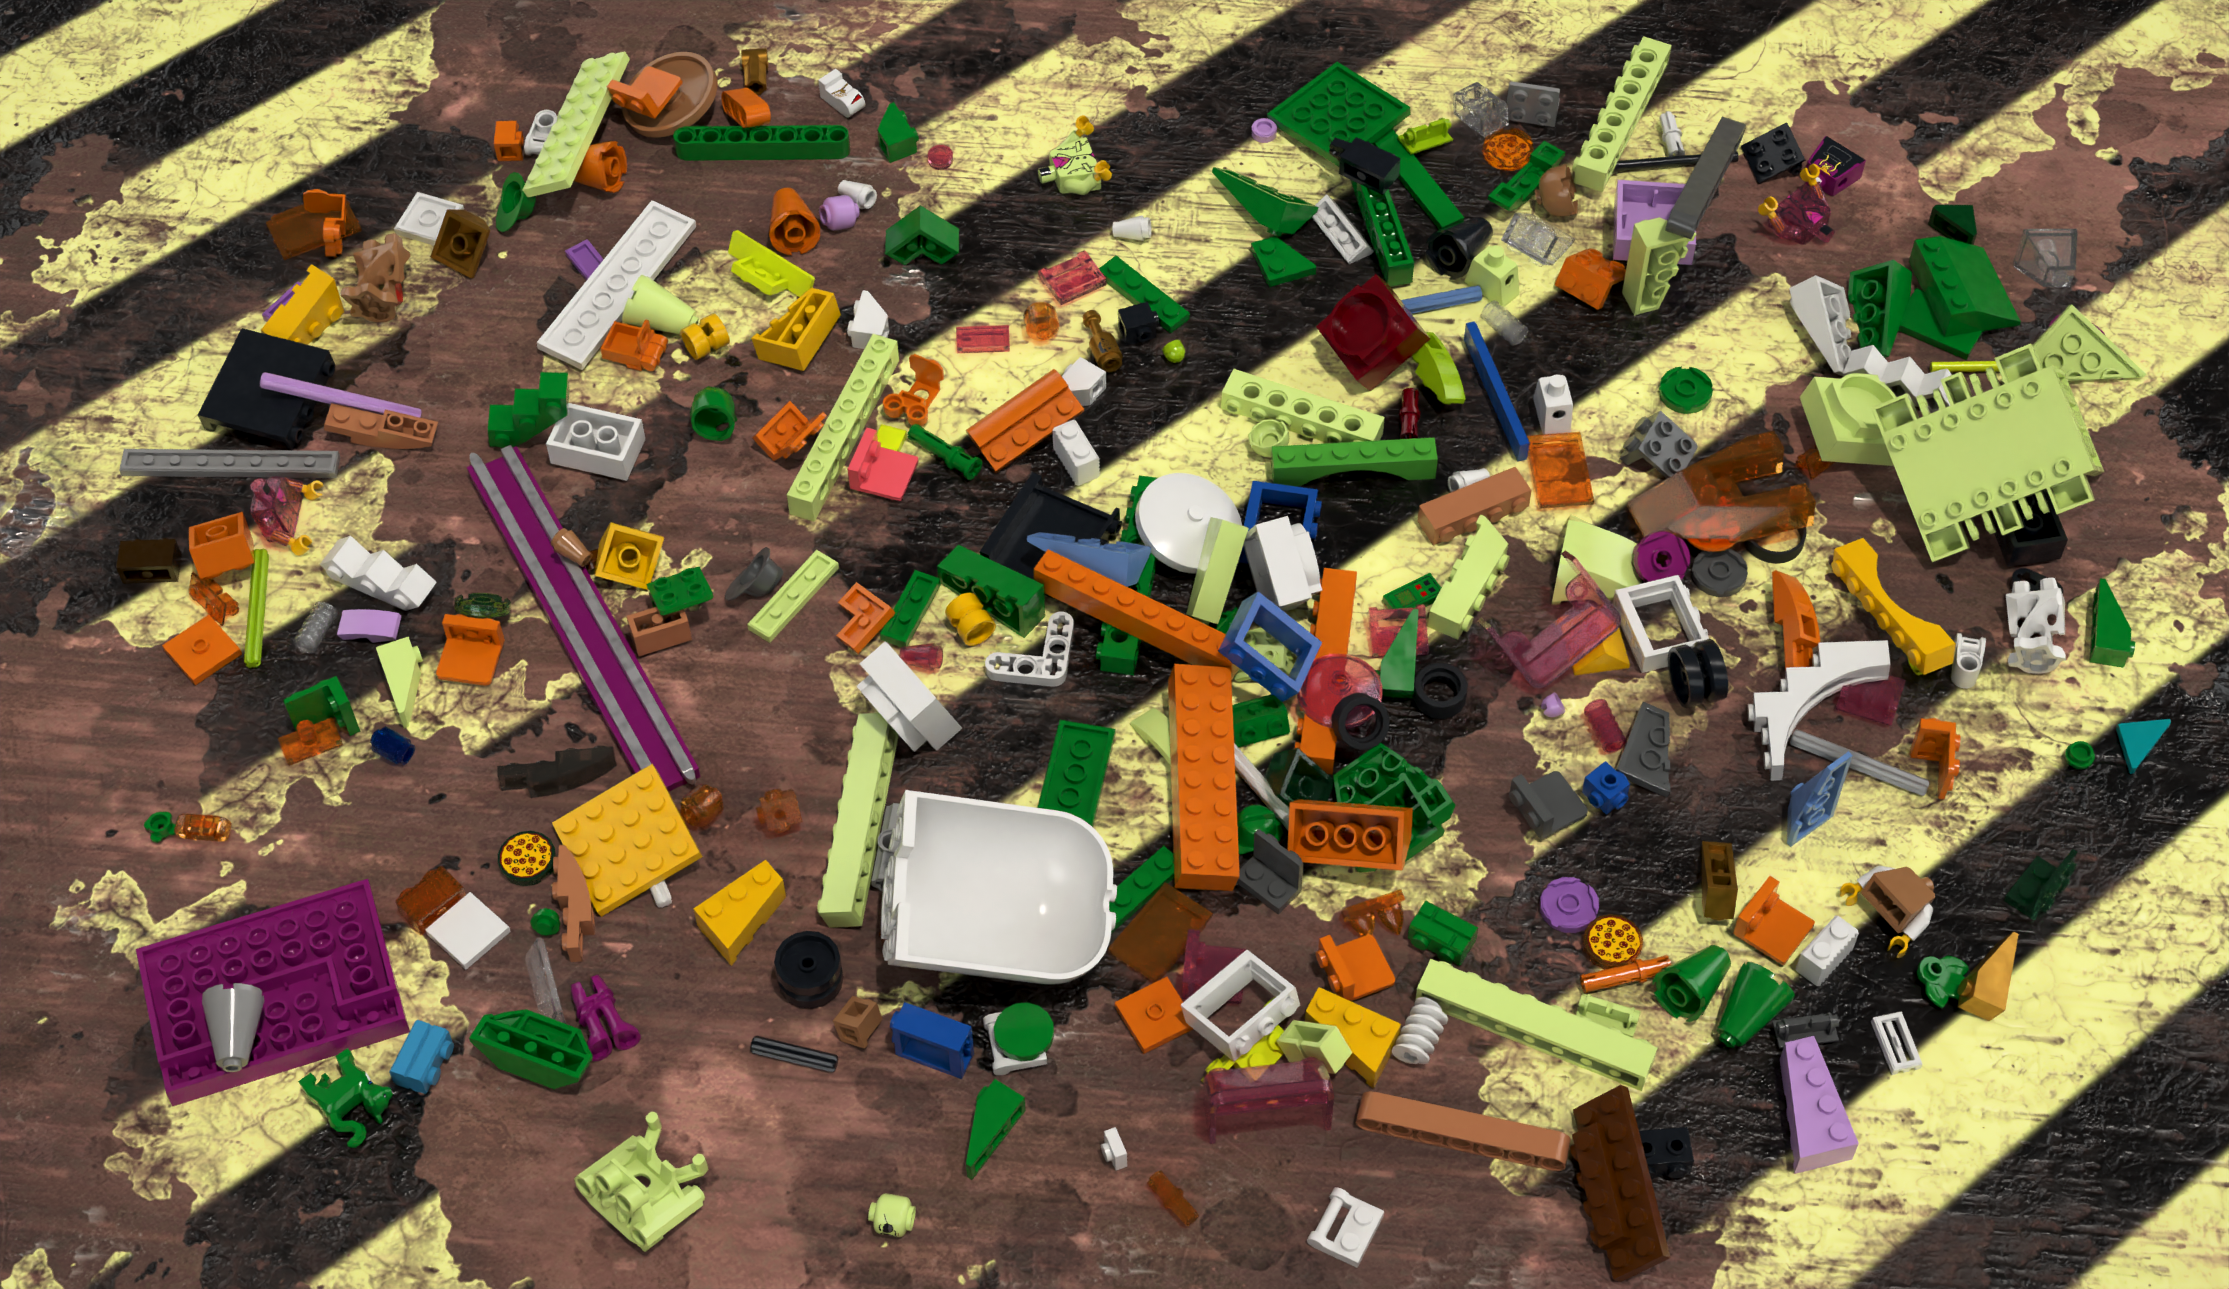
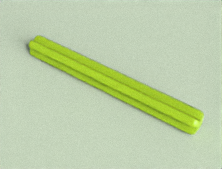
(256, 608)

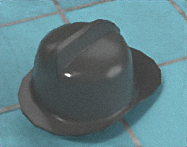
(757, 578)

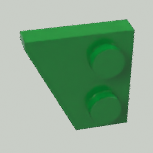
(1280, 262)

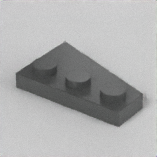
(1646, 750)

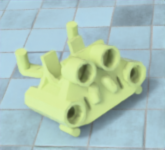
(626, 1203)

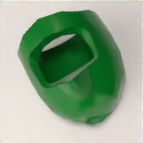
(710, 409)

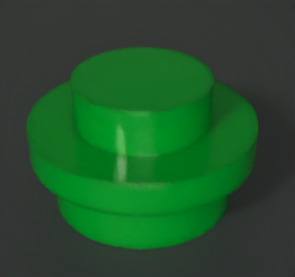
(2079, 755)
(545, 922)

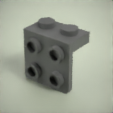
(1660, 444)
(1547, 803)

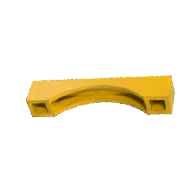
(1922, 641)

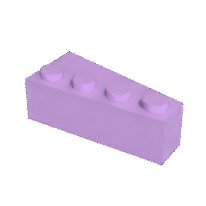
(1814, 1110)

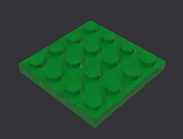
(1338, 106)

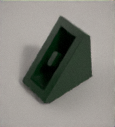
(1954, 222)

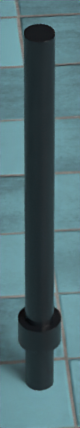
(1660, 162)

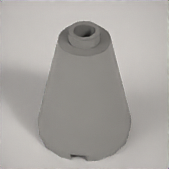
(232, 1022)

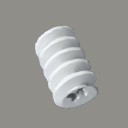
(1420, 1032)

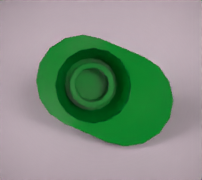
(513, 203)
(1252, 819)

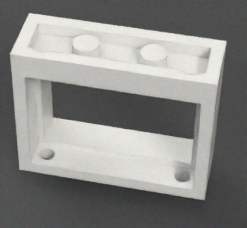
(1670, 588)
(1225, 986)

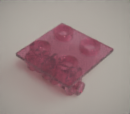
(1872, 699)

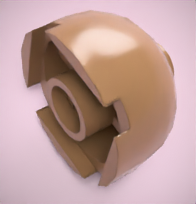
(1557, 192)

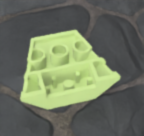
(1601, 553)

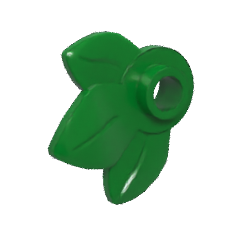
(1945, 980)

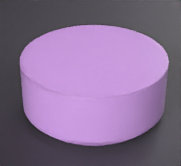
(1264, 130)

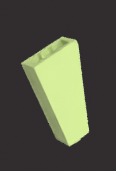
(1216, 569)

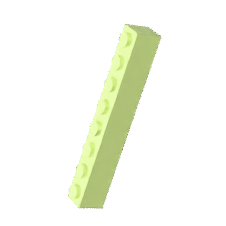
(858, 822)
(1538, 1024)

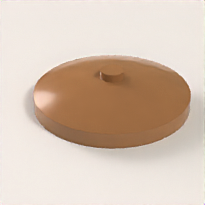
(688, 102)

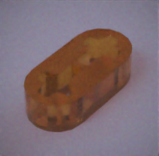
(203, 827)

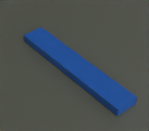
(1496, 391)

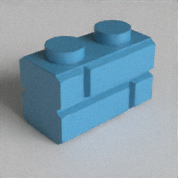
(421, 1057)

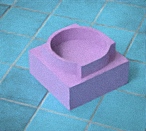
(1640, 202)

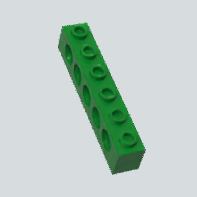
(1386, 235)

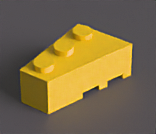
(1365, 1032)

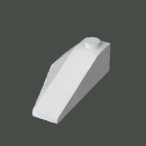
(1824, 313)

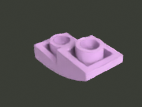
(369, 624)

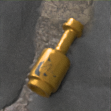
(1102, 343)

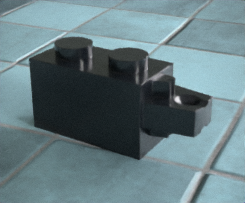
(1366, 163)

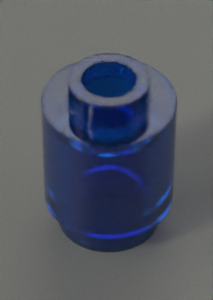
(392, 745)

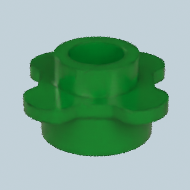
(157, 820)

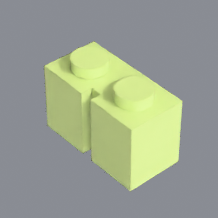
(1315, 1040)

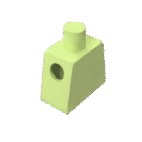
(1495, 275)

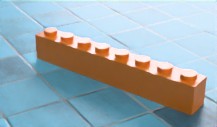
(1131, 611)
(1333, 630)

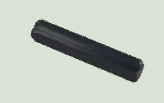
(794, 1053)

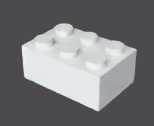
(596, 441)

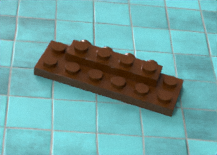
(1618, 1184)

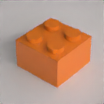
(221, 545)

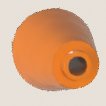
(603, 167)
(792, 223)

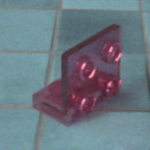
(1205, 962)

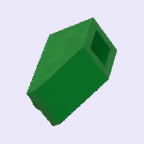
(895, 135)

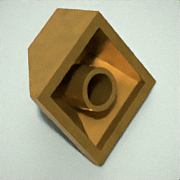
(461, 241)

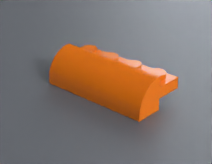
(1024, 420)

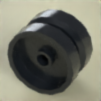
(1698, 673)
(808, 969)

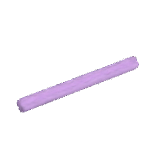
(332, 395)

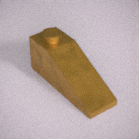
(1718, 881)
(1988, 984)

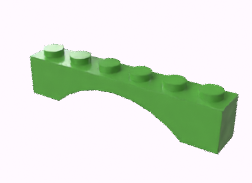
(1402, 457)

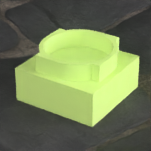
(1844, 420)

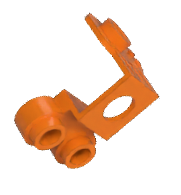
(322, 202)
(928, 378)

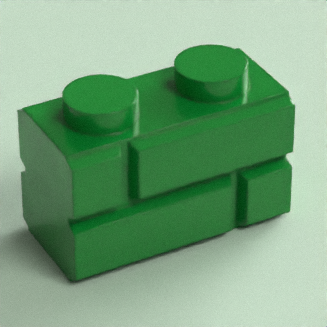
(1442, 933)

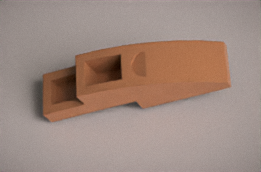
(384, 431)
(574, 902)

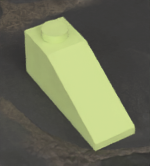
(402, 674)

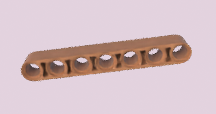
(1463, 1131)

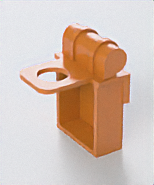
(634, 346)

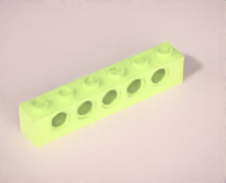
(1299, 410)

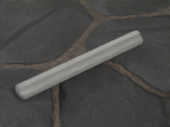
(1860, 762)

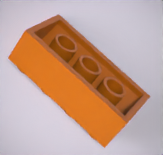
(1350, 834)

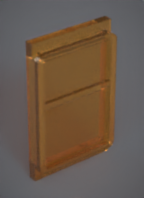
(301, 231)
(1559, 470)
(1160, 932)

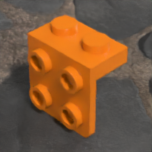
(647, 93)
(1589, 276)
(787, 431)
(470, 649)
(1938, 742)
(1354, 967)

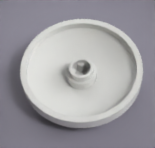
(1176, 515)

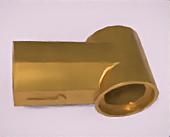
(754, 68)

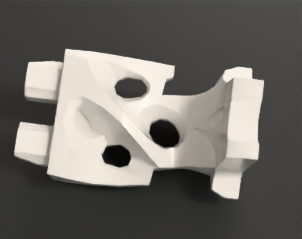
(2039, 653)

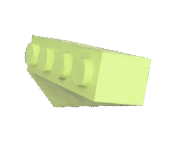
(1651, 264)
(1469, 580)

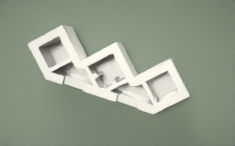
(1899, 375)
(377, 574)

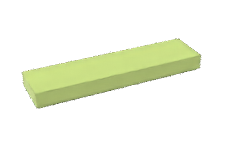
(793, 596)

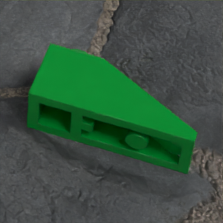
(2109, 630)
(1398, 664)
(995, 1115)

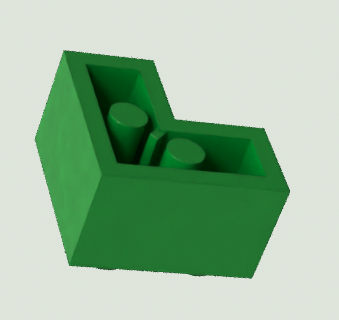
(922, 234)

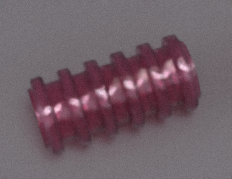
(1604, 725)

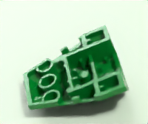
(1388, 780)

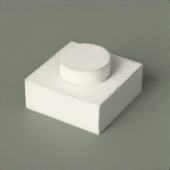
(1114, 1149)

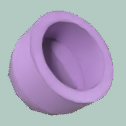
(1553, 706)

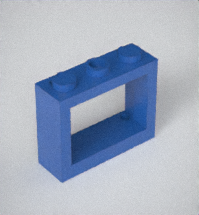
(1282, 495)
(1282, 628)

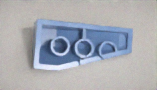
(1117, 561)

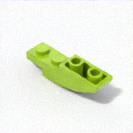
(1439, 371)

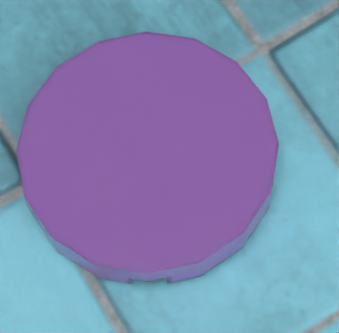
(1569, 905)

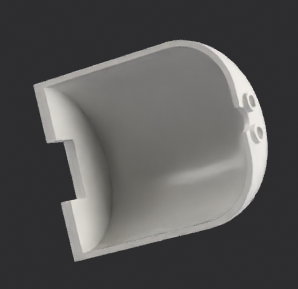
(995, 890)

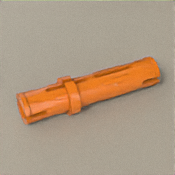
(1620, 975)

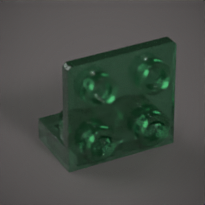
(2040, 884)

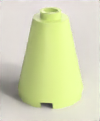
(658, 306)

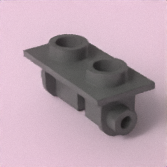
(1819, 1026)

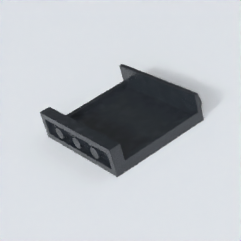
(243, 405)
(1044, 511)

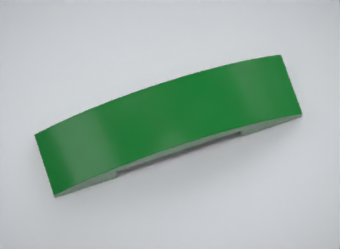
(1526, 181)

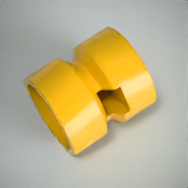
(706, 335)
(969, 619)

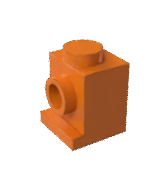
(508, 141)

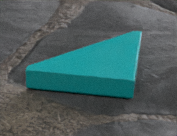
(2139, 739)

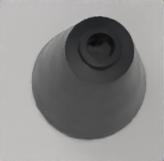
(1455, 247)

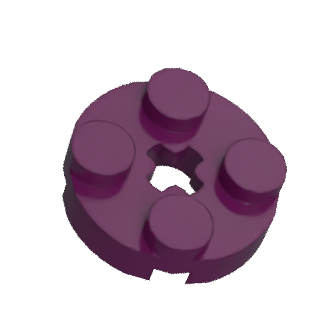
(1667, 544)

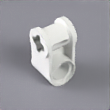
(539, 131)
(1967, 660)

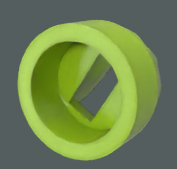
(1174, 351)

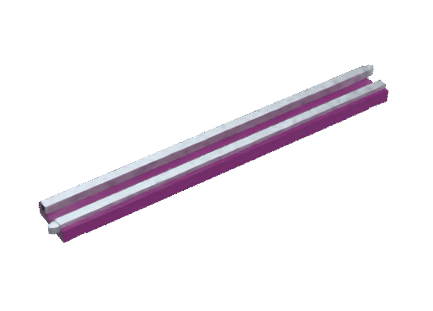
(582, 621)

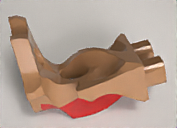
(377, 267)

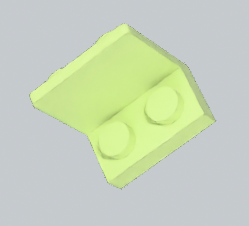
(1270, 649)

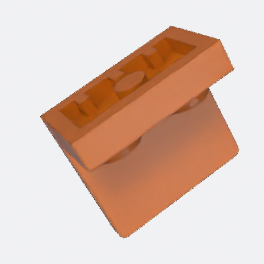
(1772, 924)

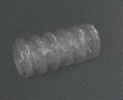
(1504, 322)
(315, 627)

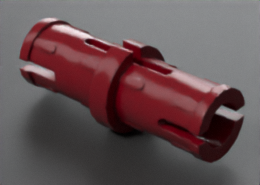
(1409, 414)

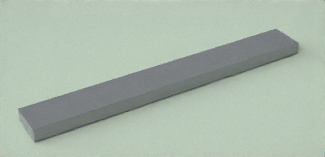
(229, 463)

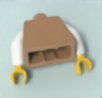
(1899, 898)

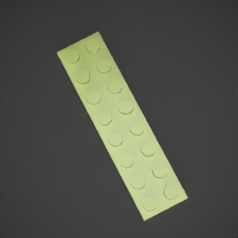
(575, 125)

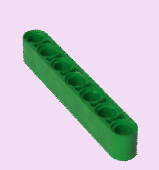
(762, 142)

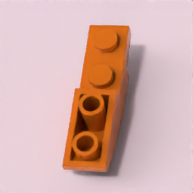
(1797, 616)

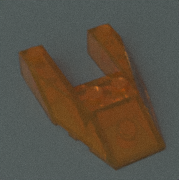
(1708, 505)

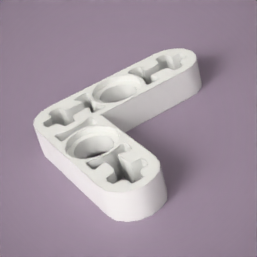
(1041, 665)

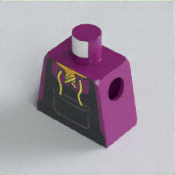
(1837, 166)

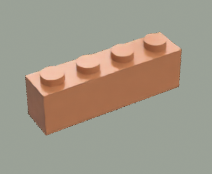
(1460, 509)

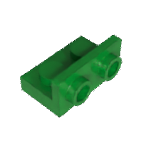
(1259, 720)

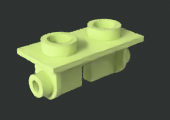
(1609, 1014)

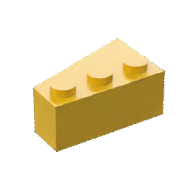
(308, 311)
(800, 331)
(740, 909)

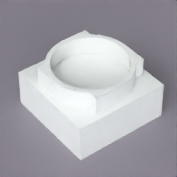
(1282, 562)
(905, 700)

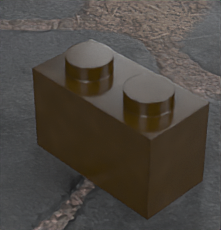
(149, 561)

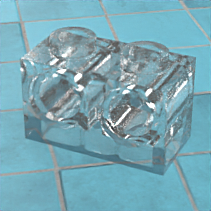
(1480, 109)

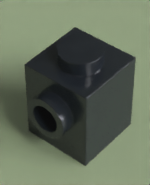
(1137, 323)

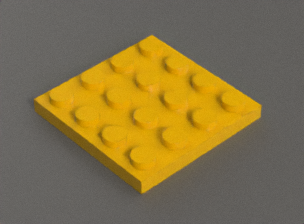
(627, 839)

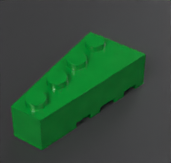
(1003, 592)

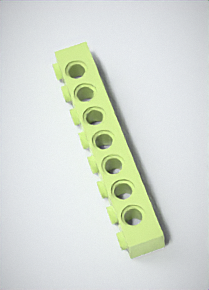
(1621, 114)
(843, 428)

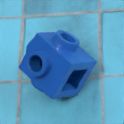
(1606, 788)

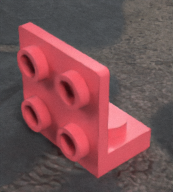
(880, 469)

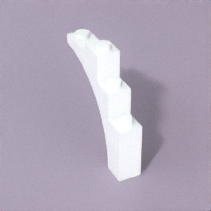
(1804, 687)

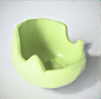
(1268, 434)

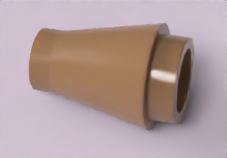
(569, 546)

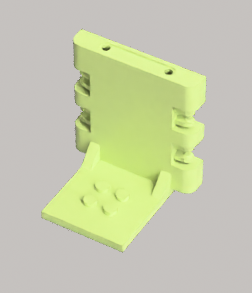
(1989, 450)

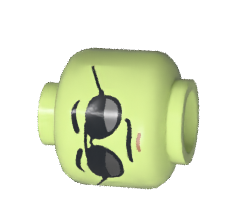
(892, 1215)

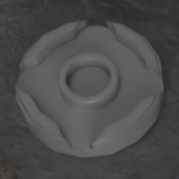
(1719, 572)

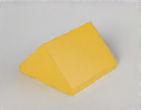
(628, 555)
(1605, 657)

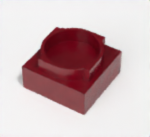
(1372, 332)

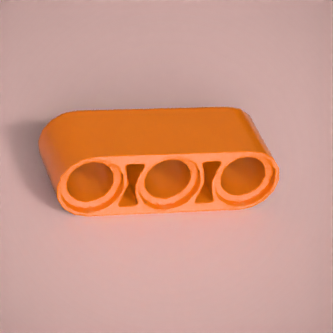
(746, 107)

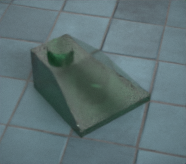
(1297, 777)

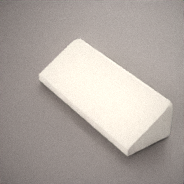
(1341, 231)

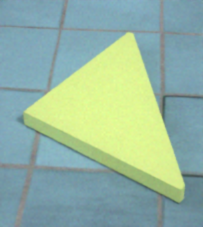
(2082, 350)

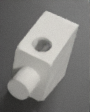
(1553, 396)

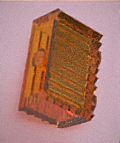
(429, 898)

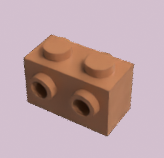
(656, 631)

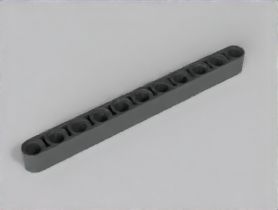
(1705, 178)

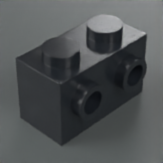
(1668, 1152)

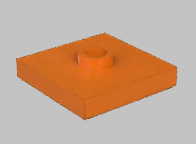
(202, 649)
(1153, 1015)

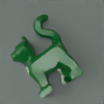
(344, 1094)

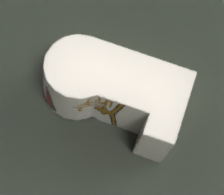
(840, 94)

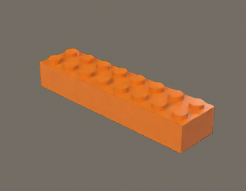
(1203, 778)

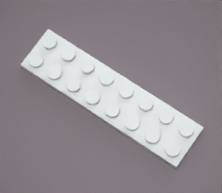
(602, 299)

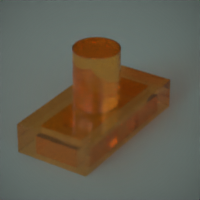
(310, 740)

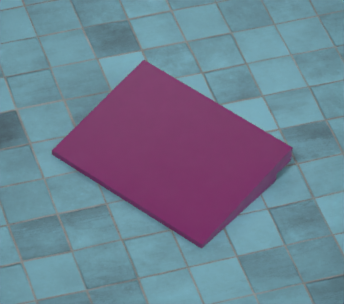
(320, 979)

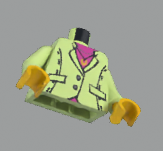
(1074, 163)

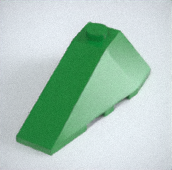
(1265, 204)
(1879, 303)

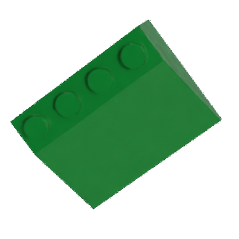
(1961, 286)

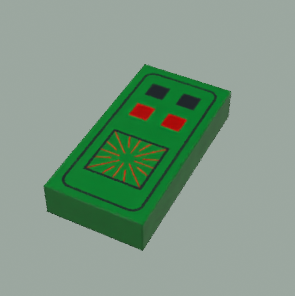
(1420, 591)

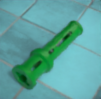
(952, 455)

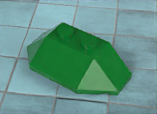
(533, 1047)

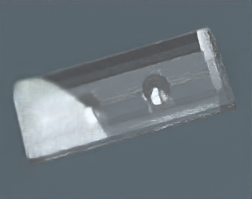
(543, 981)

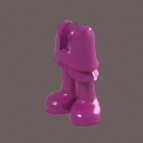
(589, 1013)

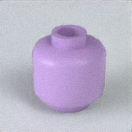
(838, 212)

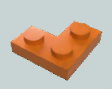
(869, 617)

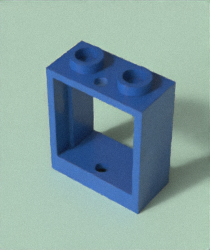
(932, 1040)

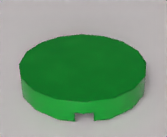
(1685, 390)
(1023, 1031)

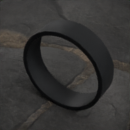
(1773, 556)

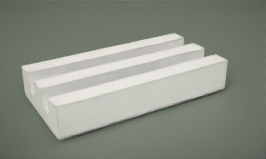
(1903, 1064)

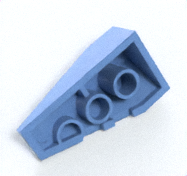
(1816, 800)

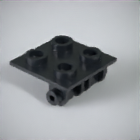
(1774, 153)

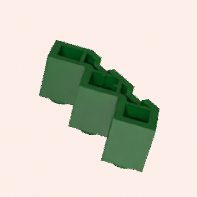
(531, 413)

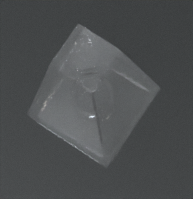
(2048, 256)

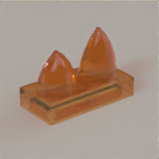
(1387, 907)

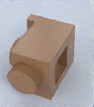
(857, 1021)

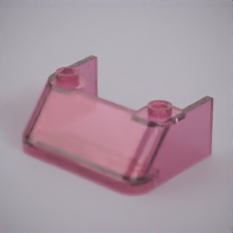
(1567, 638)
(1267, 1089)

